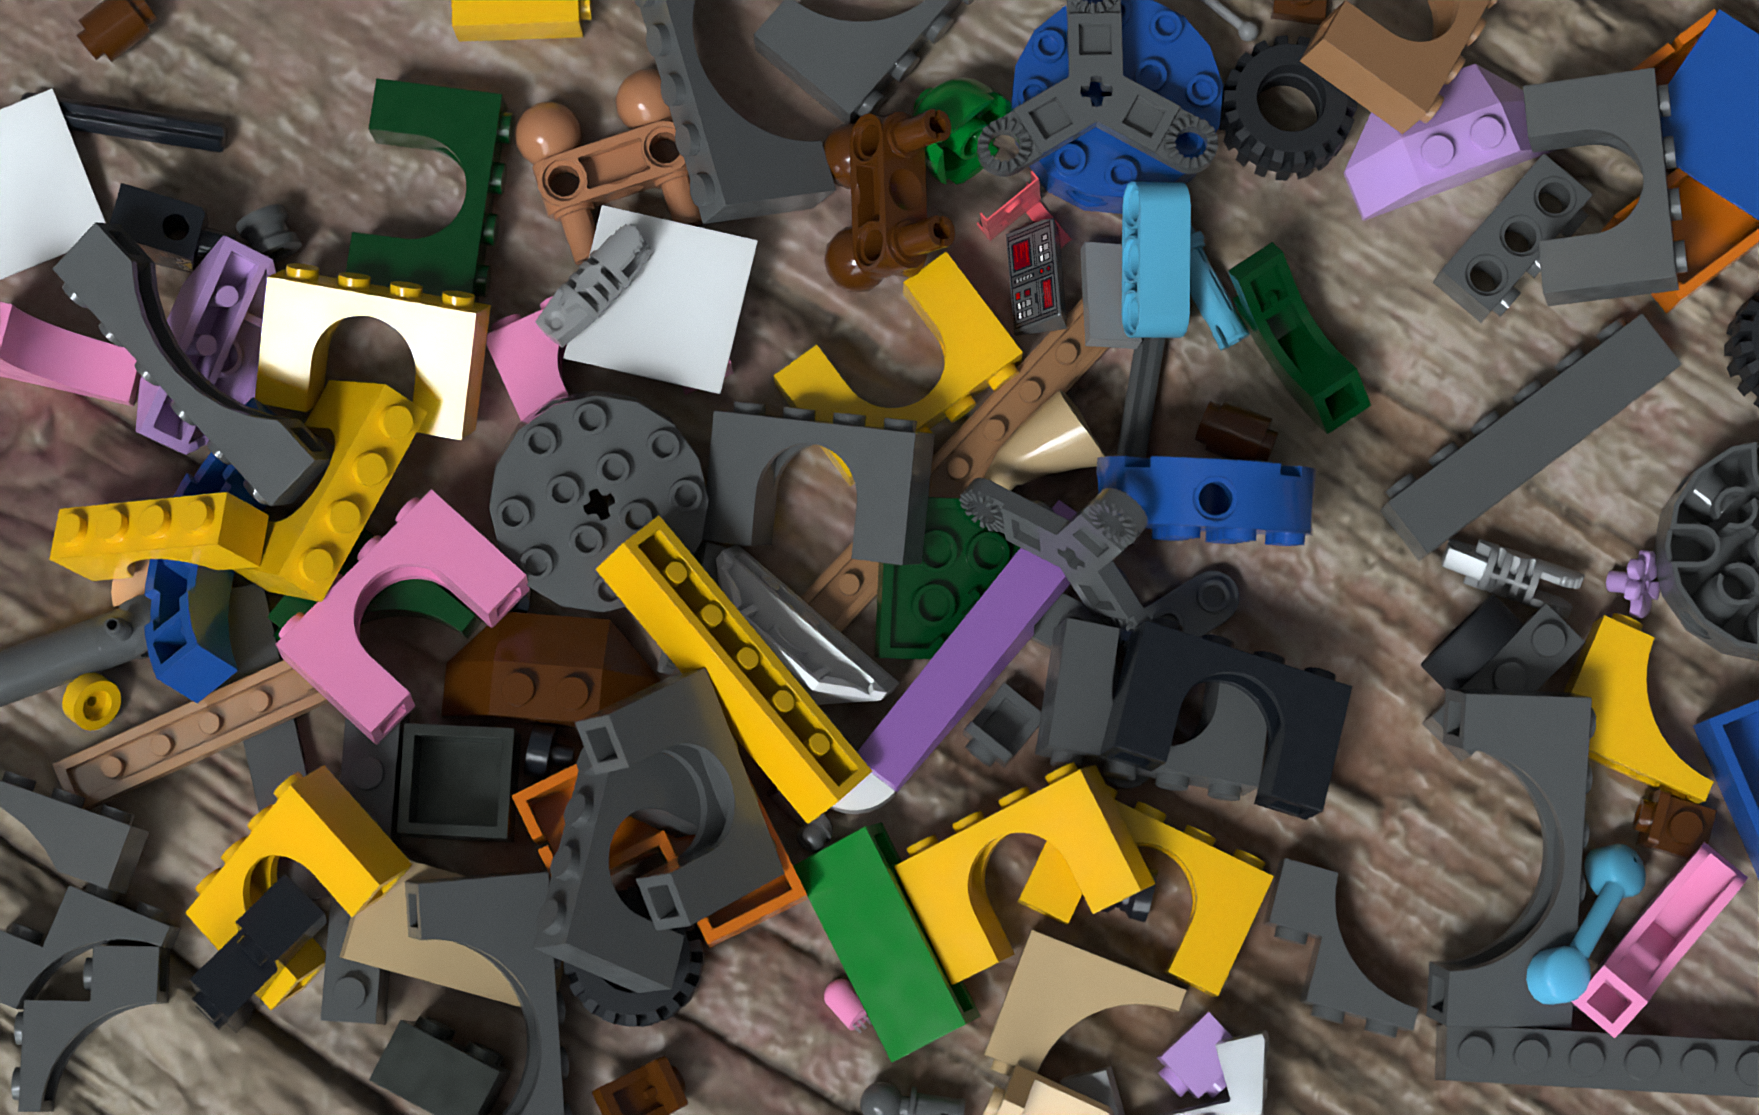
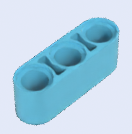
(1156, 259)

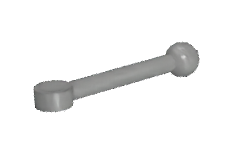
(1247, 30)

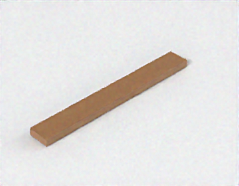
(1052, 366)

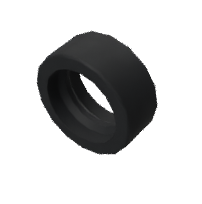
(1472, 644)

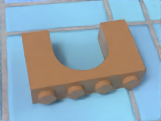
(1389, 73)

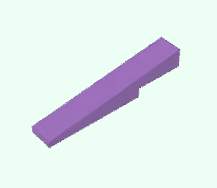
(965, 665)

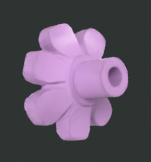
(1637, 583)

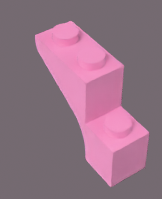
(1659, 939)

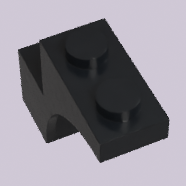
(252, 959)

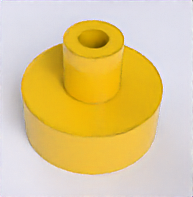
(91, 701)

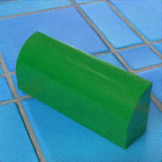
(883, 942)

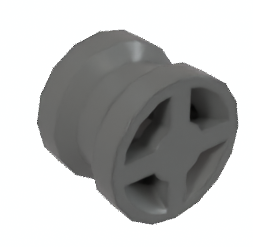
(269, 233)

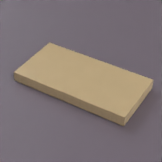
(381, 940)

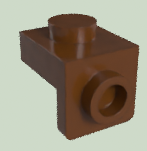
(645, 1091)

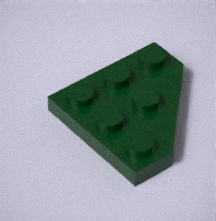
(929, 600)

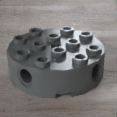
(563, 455)
(1711, 552)

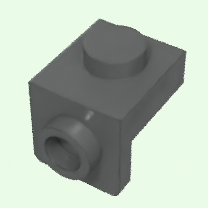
(1001, 727)

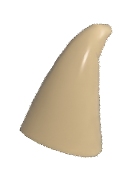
(1046, 443)

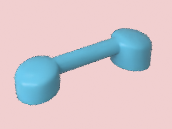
(1564, 971)

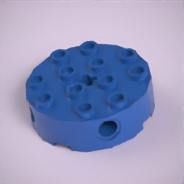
(1158, 53)
(1216, 497)

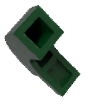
(1292, 342)

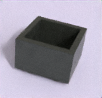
(458, 782)
(439, 1073)

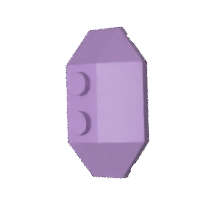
(1469, 137)
(219, 331)

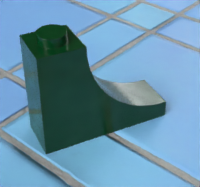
(405, 598)

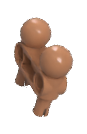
(607, 168)

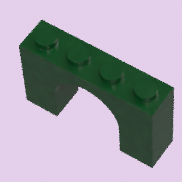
(471, 132)

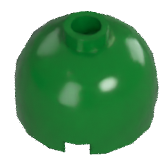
(970, 109)

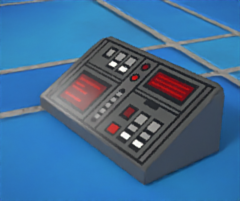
(1036, 278)

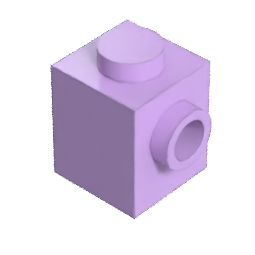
(1193, 1060)

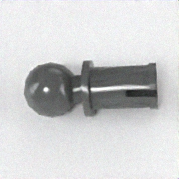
(886, 1099)

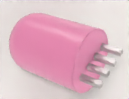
(845, 1003)

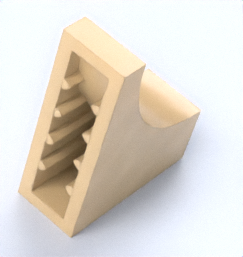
(1057, 989)

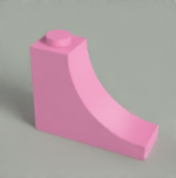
(63, 359)

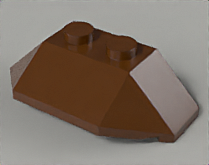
(543, 671)

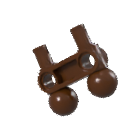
(886, 173)

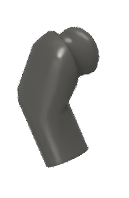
(811, 835)

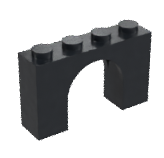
(1299, 708)

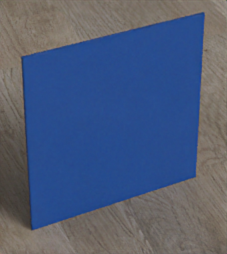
(1718, 112)

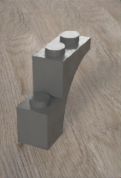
(1305, 907)
(82, 921)
(53, 1030)

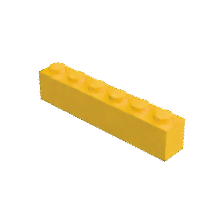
(754, 688)

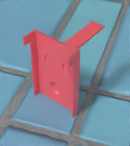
(1025, 201)

